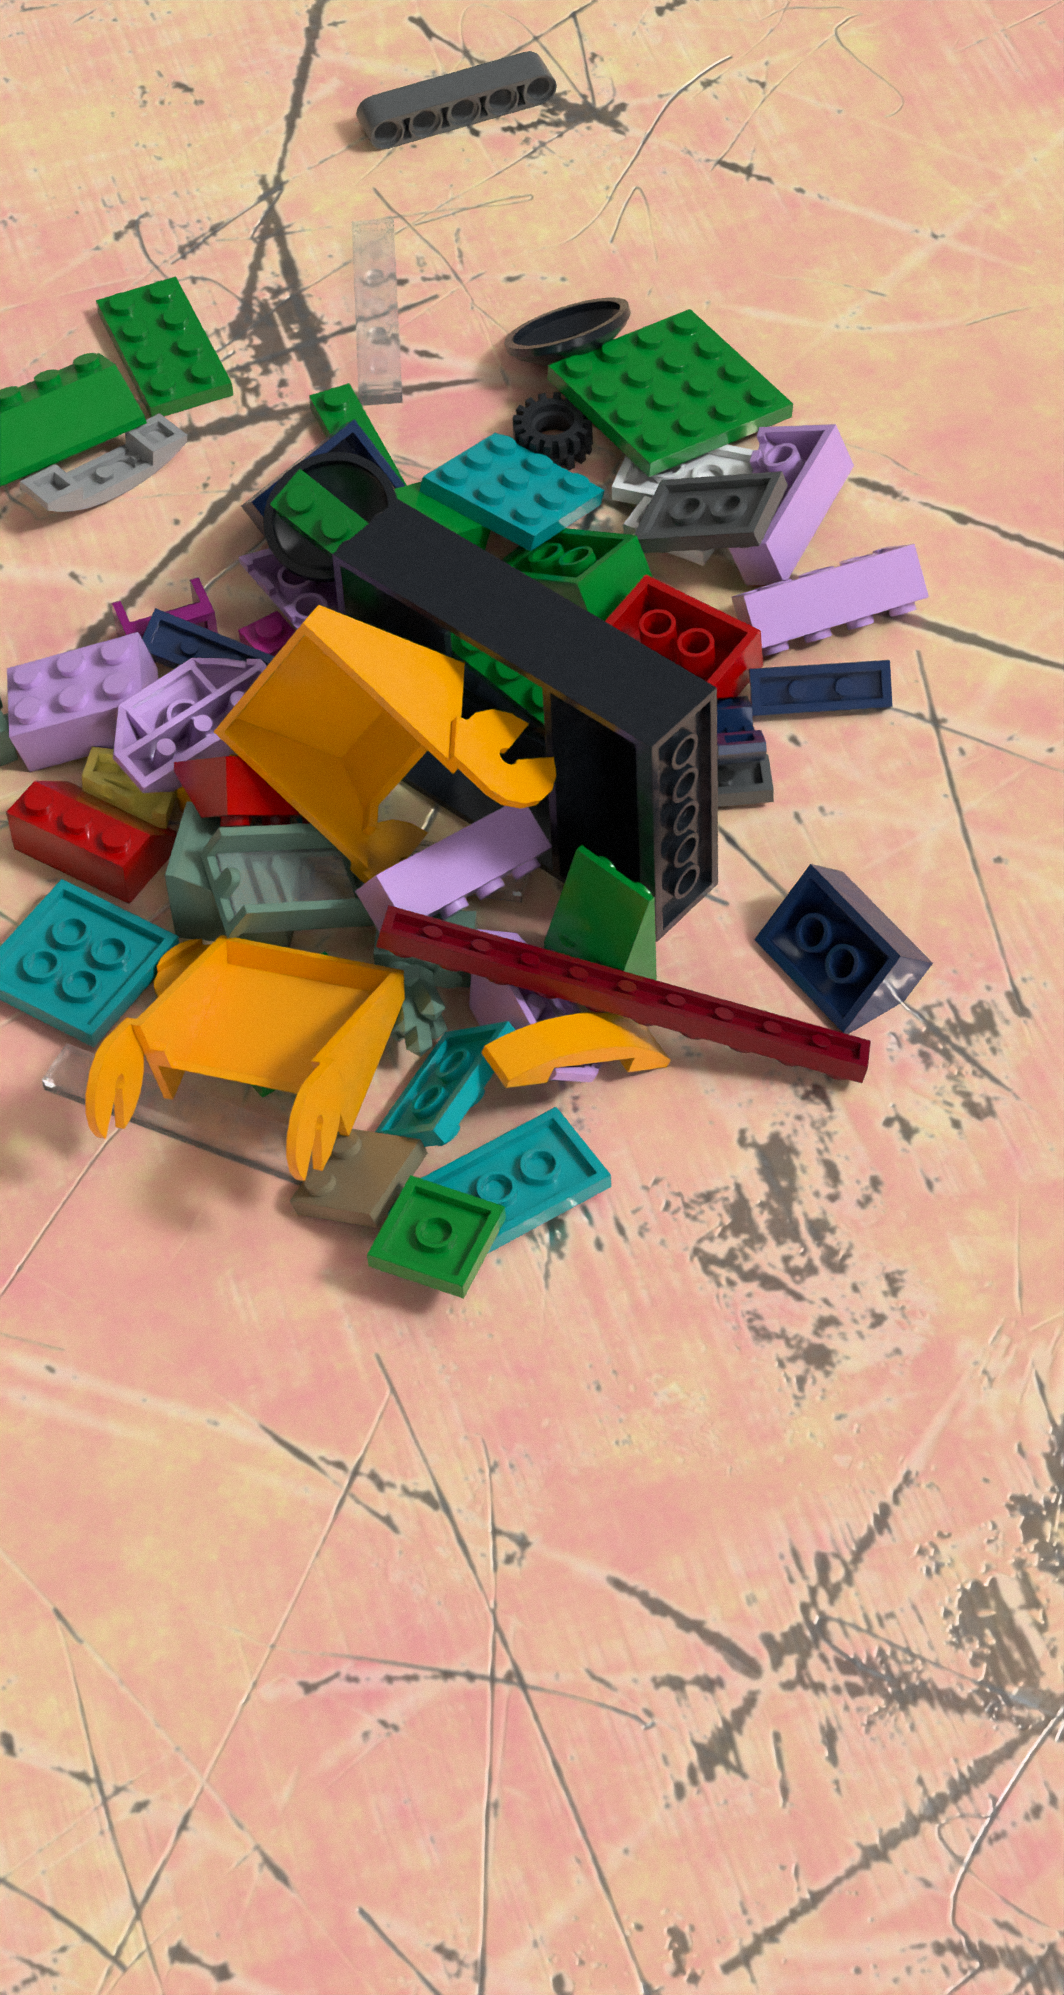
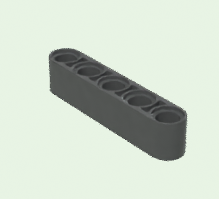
(456, 100)

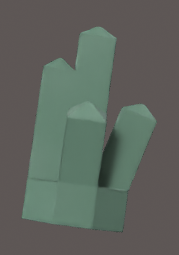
(421, 1011)

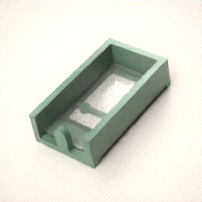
(281, 880)

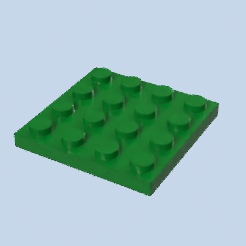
(670, 392)

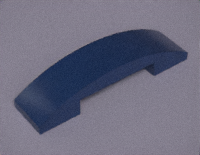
(736, 734)

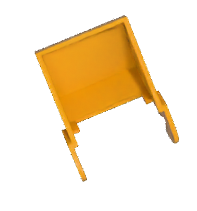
(351, 716)
(261, 1021)

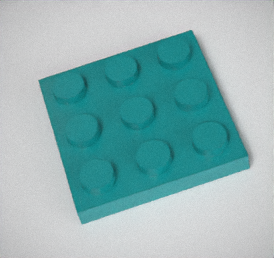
(512, 491)
(80, 962)

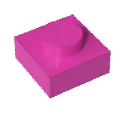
(267, 633)

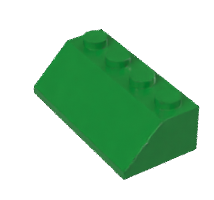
(63, 415)

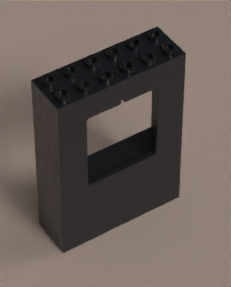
(620, 719)

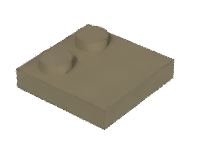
(360, 1178)

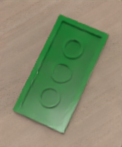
(164, 347)

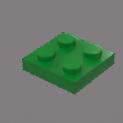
(436, 1236)

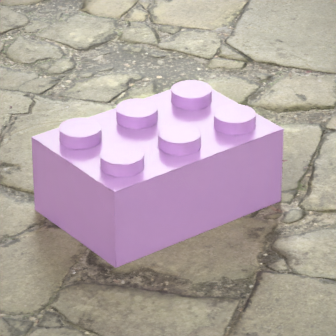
(72, 699)

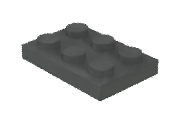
(711, 512)

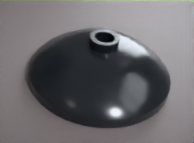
(568, 331)
(352, 481)

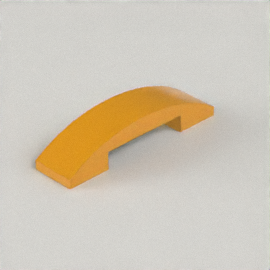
(570, 1040)

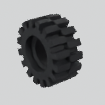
(553, 415)

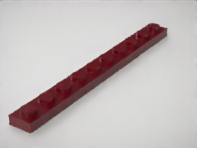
(624, 994)

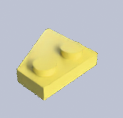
(108, 782)

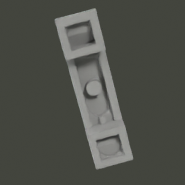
(111, 474)

